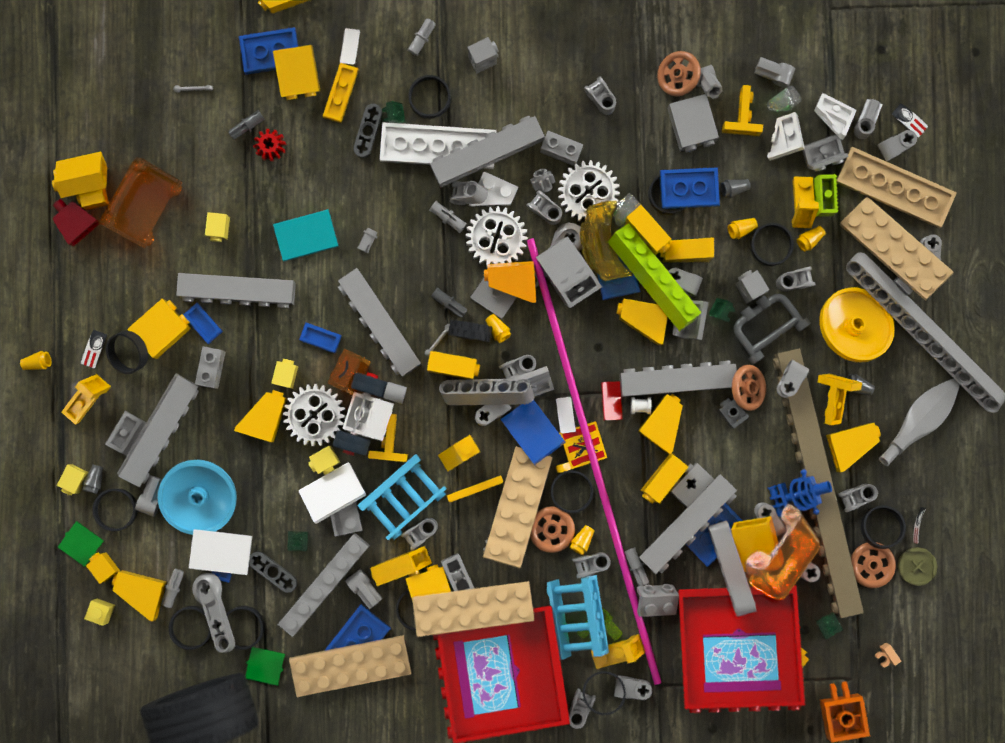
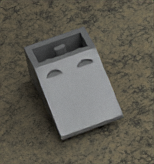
(568, 272)

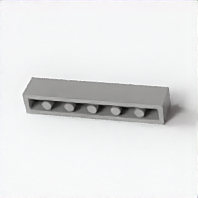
(487, 151)
(237, 289)
(379, 322)
(677, 380)
(157, 430)
(684, 527)
(323, 584)

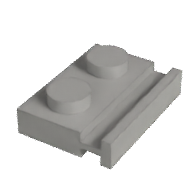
(539, 380)
(125, 433)
(346, 520)

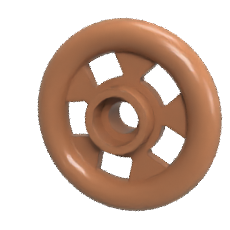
(688, 85)
(749, 387)
(565, 539)
(871, 581)

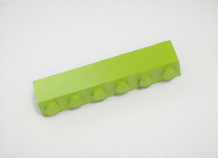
(654, 277)

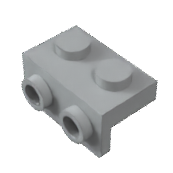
(824, 152)
(696, 328)
(657, 600)

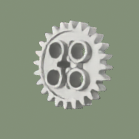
(577, 179)
(480, 232)
(302, 401)

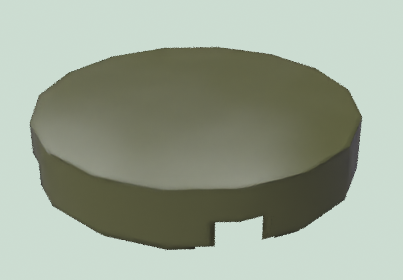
(917, 566)

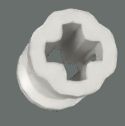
(640, 405)

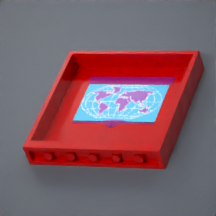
(741, 658)
(502, 679)

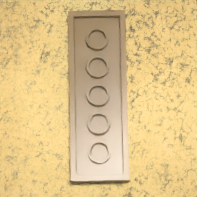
(896, 187)
(896, 248)
(517, 509)
(473, 609)
(350, 666)

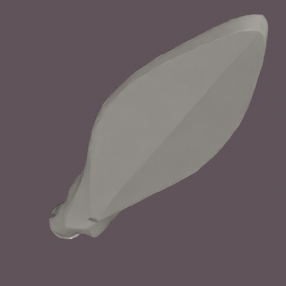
(923, 418)

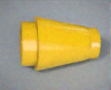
(740, 228)
(810, 238)
(499, 330)
(37, 361)
(582, 540)

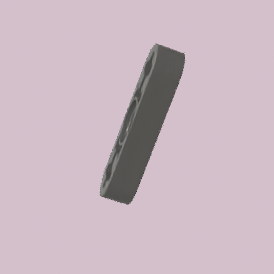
(377, 118)
(281, 585)

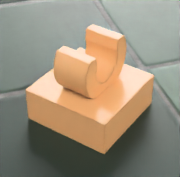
(889, 654)

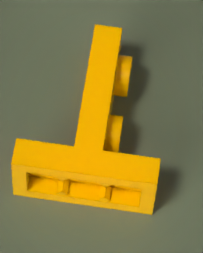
(744, 116)
(804, 202)
(86, 395)
(837, 396)
(388, 444)
(622, 651)

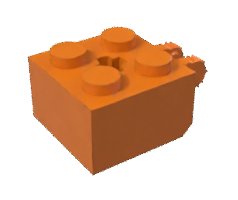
(835, 707)

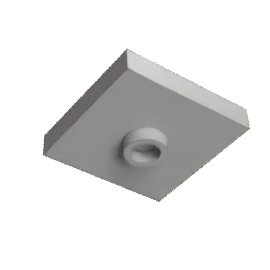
(492, 299)

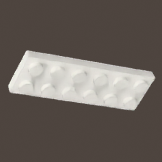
(423, 142)

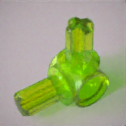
(610, 627)

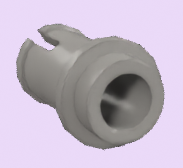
(367, 240)

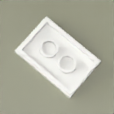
(332, 492)
(220, 552)

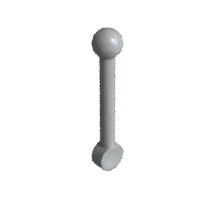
(177, 88)
(427, 352)

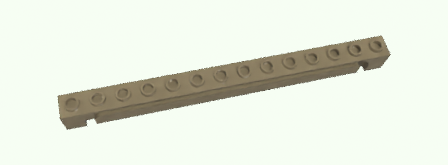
(828, 522)

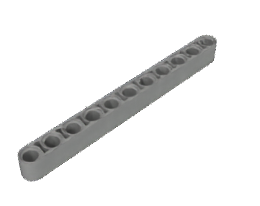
(935, 341)

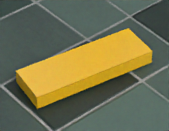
(340, 93)
(475, 488)

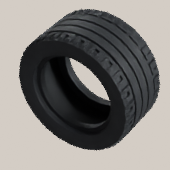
(202, 713)

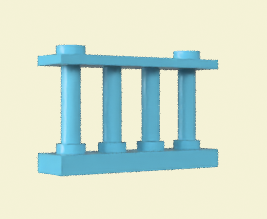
(384, 490)
(595, 617)

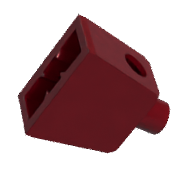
(73, 221)

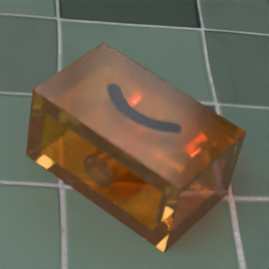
(345, 369)

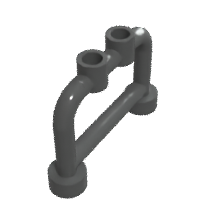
(763, 303)

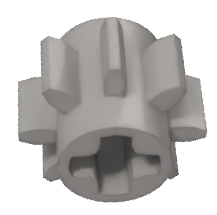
(542, 180)

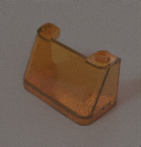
(140, 201)
(787, 562)

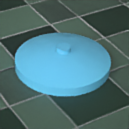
(197, 496)

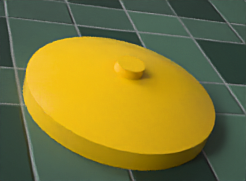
(856, 325)

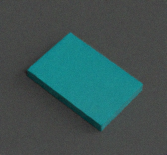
(305, 235)

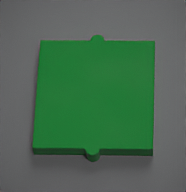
(80, 543)
(265, 665)

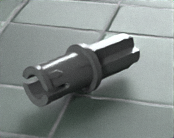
(246, 124)
(449, 303)

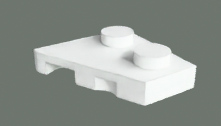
(835, 114)
(787, 137)
(499, 191)

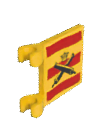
(576, 449)

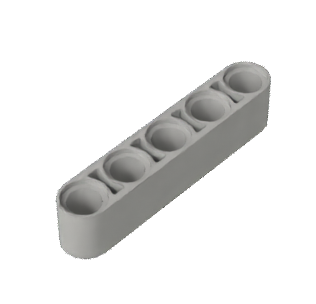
(486, 392)
(732, 568)

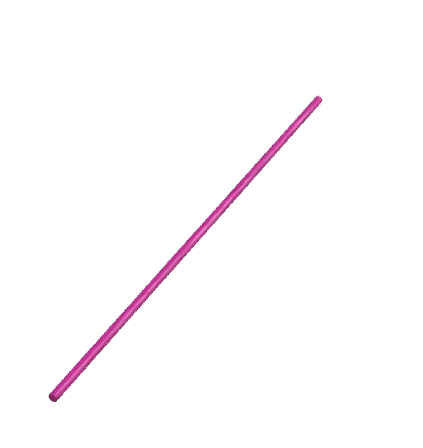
(594, 462)

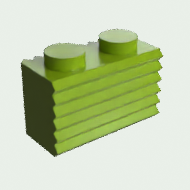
(826, 195)

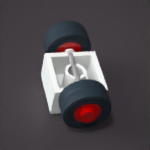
(365, 415)

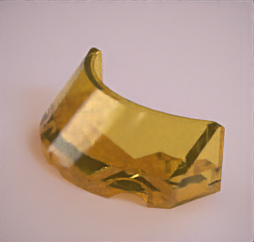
(594, 238)

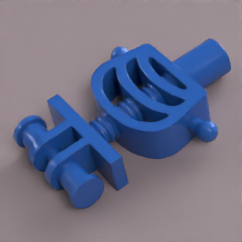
(808, 492)

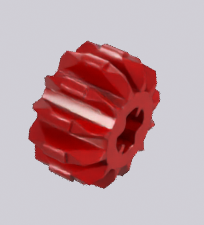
(263, 150)

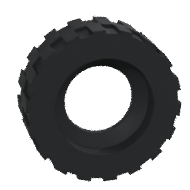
(470, 331)

